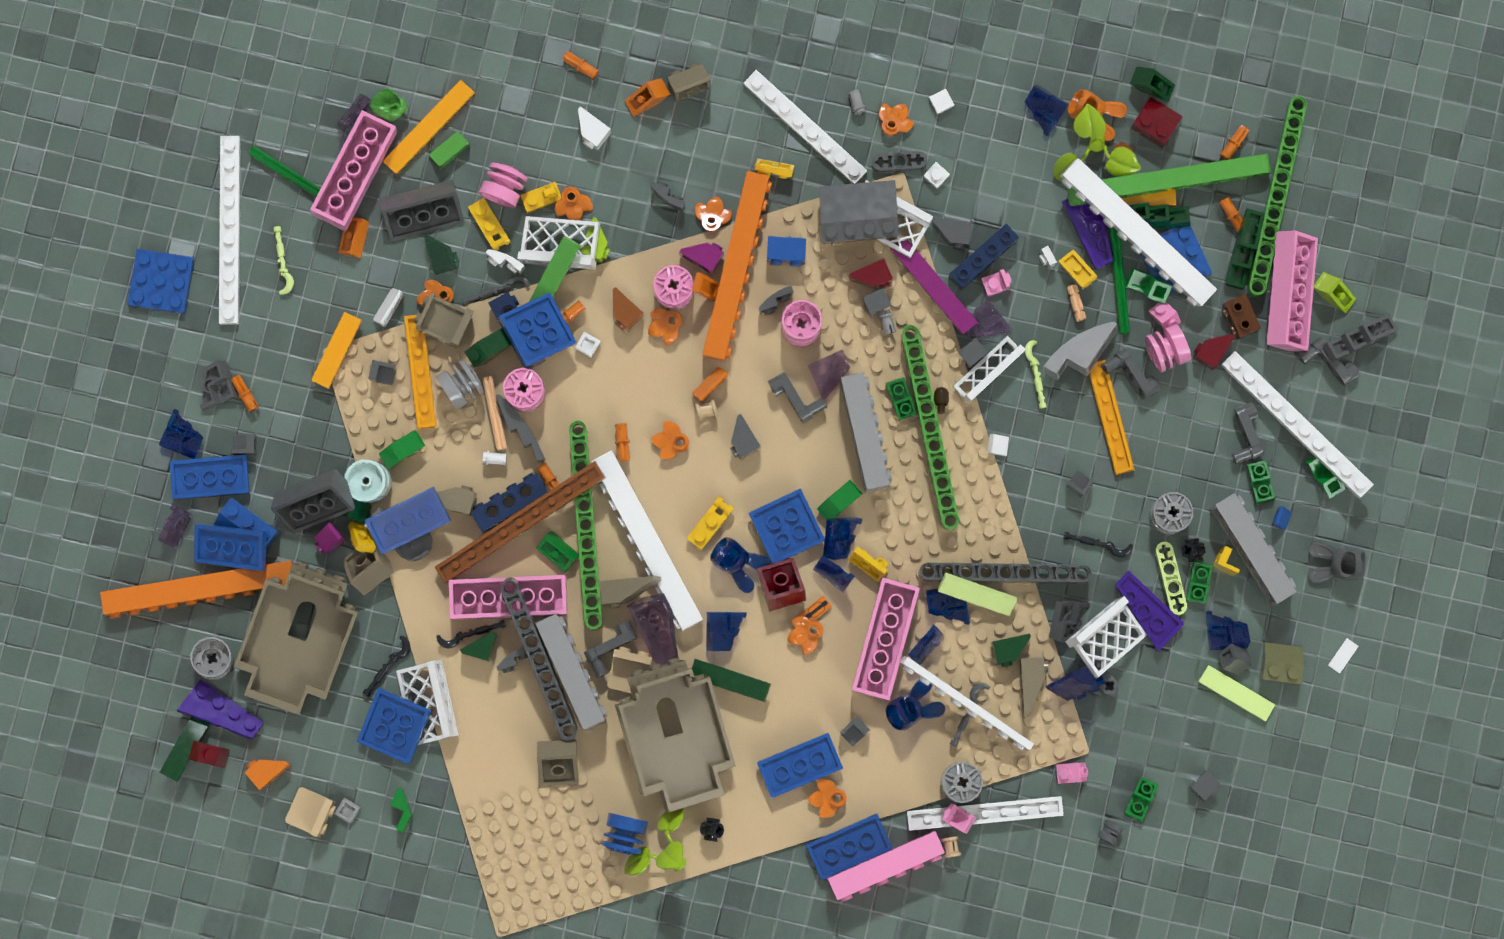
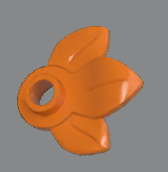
(897, 117)
(575, 207)
(712, 211)
(435, 287)
(662, 327)
(667, 440)
(802, 634)
(824, 798)

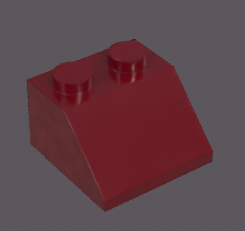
(1156, 122)
(781, 584)

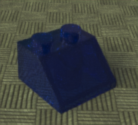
(1076, 684)

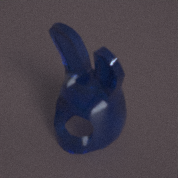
(731, 558)
(907, 709)

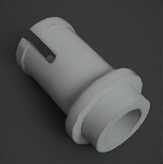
(857, 103)
(887, 322)

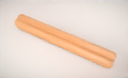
(494, 413)

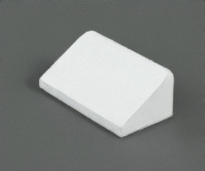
(388, 307)

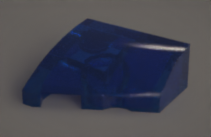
(1045, 107)
(181, 437)
(839, 537)
(833, 573)
(947, 606)
(722, 629)
(1225, 631)
(926, 645)

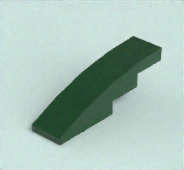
(1163, 216)
(1244, 249)
(732, 680)
(180, 753)

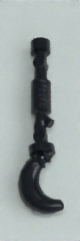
(1110, 546)
(459, 636)
(393, 657)

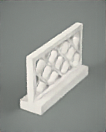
(917, 216)
(543, 257)
(1095, 625)
(440, 695)

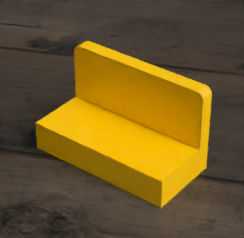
(1221, 559)

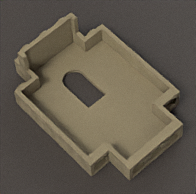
(285, 665)
(683, 764)

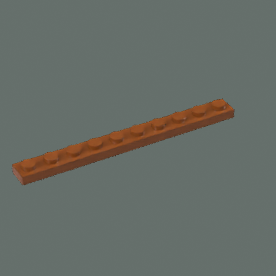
(520, 522)

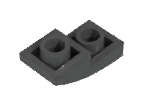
(662, 191)
(770, 304)
(509, 662)

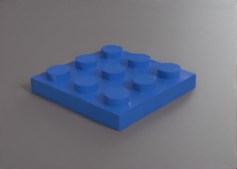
(1187, 245)
(160, 281)
(537, 330)
(787, 526)
(394, 725)

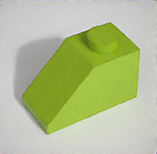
(602, 245)
(1334, 292)

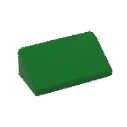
(557, 551)

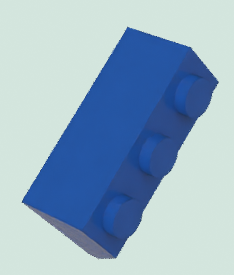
(238, 516)

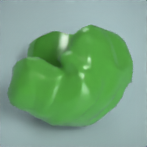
(387, 105)

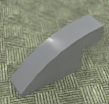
(1081, 351)

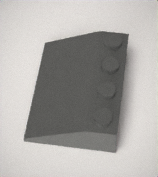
(859, 212)

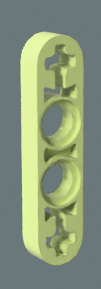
(1174, 577)

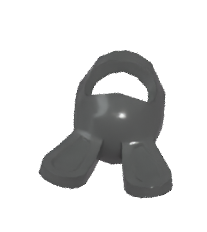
(1345, 564)

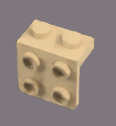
(623, 665)
(310, 812)

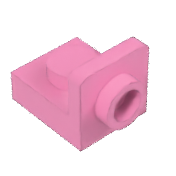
(996, 283)

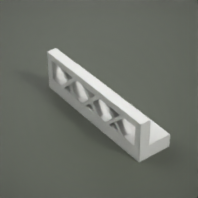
(1002, 365)

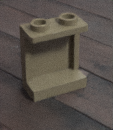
(443, 320)

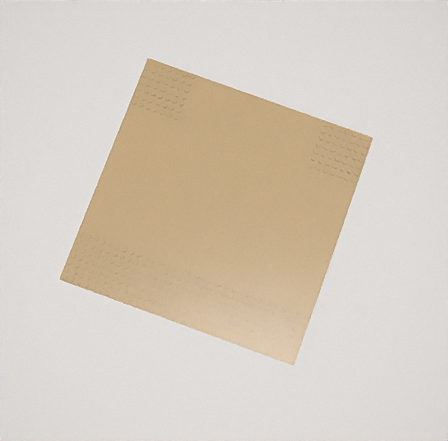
(543, 843)

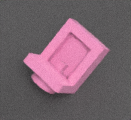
(1165, 315)
(1071, 773)
(958, 818)

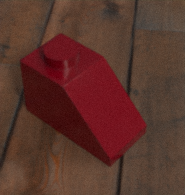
(873, 276)
(1212, 350)
(209, 754)

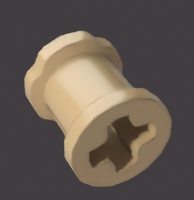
(706, 410)
(951, 847)

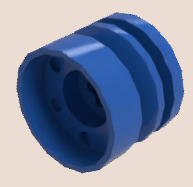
(624, 833)

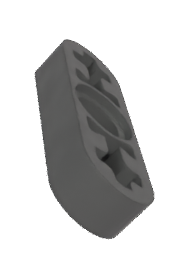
(885, 156)

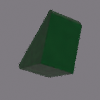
(481, 648)

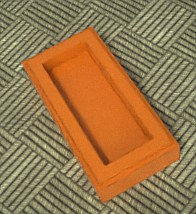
(705, 286)

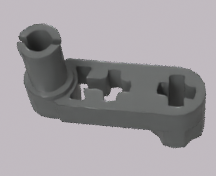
(1343, 373)
(782, 384)
(1142, 386)
(1254, 450)
(625, 634)
(1109, 680)

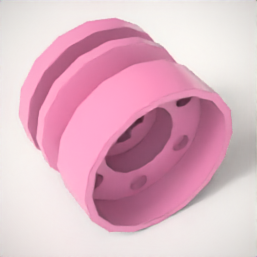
(504, 182)
(669, 297)
(804, 313)
(1165, 349)
(524, 401)

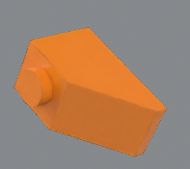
(647, 96)
(265, 771)

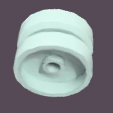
(378, 485)

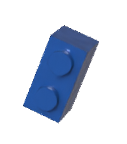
(786, 250)

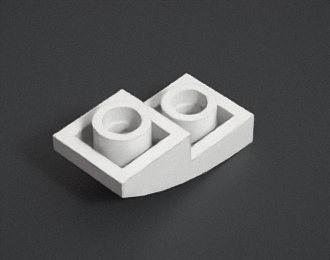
(500, 259)

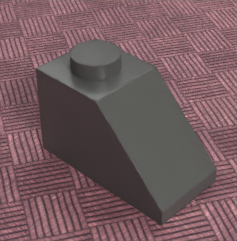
(954, 232)
(743, 439)

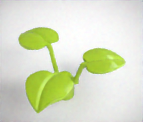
(1091, 124)
(670, 858)

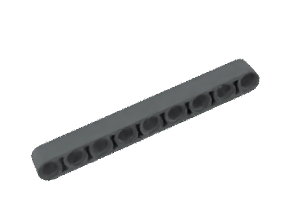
(1014, 572)
(539, 668)

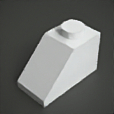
(592, 130)

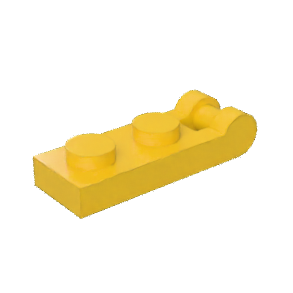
(488, 224)
(709, 523)

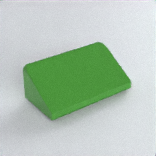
(449, 150)

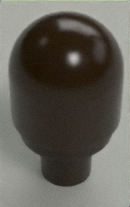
(941, 399)

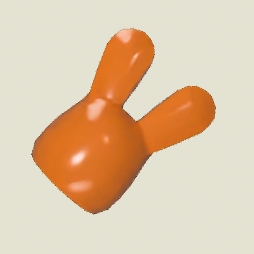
(1111, 108)

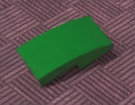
(901, 398)
(1260, 482)
(1199, 582)
(1141, 799)

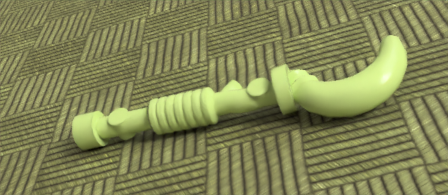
(283, 271)
(1037, 381)

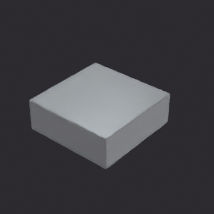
(347, 810)

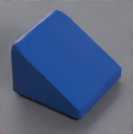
(1281, 518)

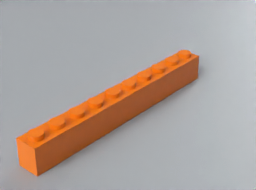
(736, 266)
(190, 590)

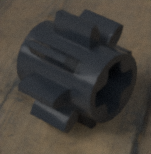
(1193, 549)
(711, 829)

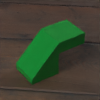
(1148, 284)
(401, 449)
(1327, 480)
(839, 500)
(400, 802)

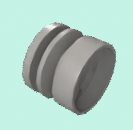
(460, 384)
(1165, 522)
(209, 647)
(958, 793)

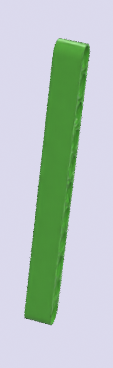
(1184, 177)
(1280, 188)
(931, 417)
(586, 534)

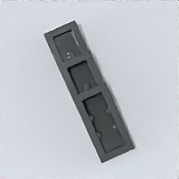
(1360, 337)
(516, 423)

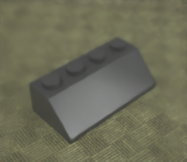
(421, 210)
(313, 501)

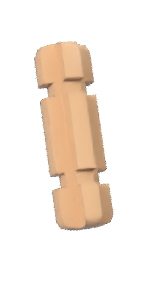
(1076, 303)

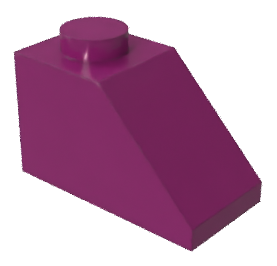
(704, 256)
(329, 539)

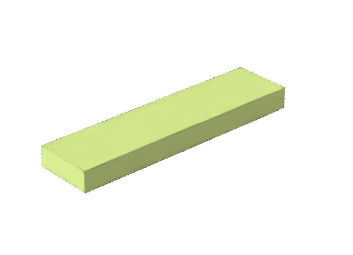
(977, 594)
(1236, 693)

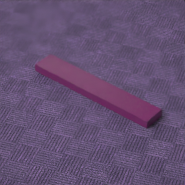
(936, 288)

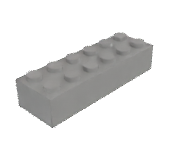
(864, 432)
(1253, 549)
(570, 671)

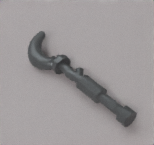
(506, 286)
(965, 720)

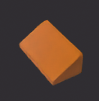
(354, 238)
(710, 384)

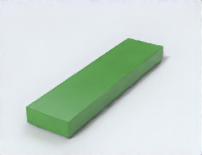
(557, 268)

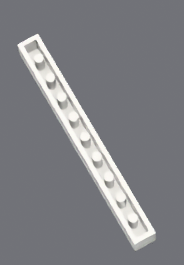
(1138, 233)
(646, 539)

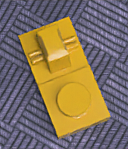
(767, 167)
(541, 197)
(1078, 269)
(361, 537)
(874, 568)

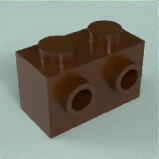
(1241, 317)

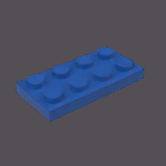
(209, 477)
(407, 520)
(230, 546)
(800, 765)
(849, 846)

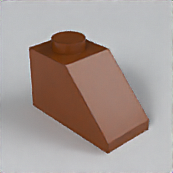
(625, 311)

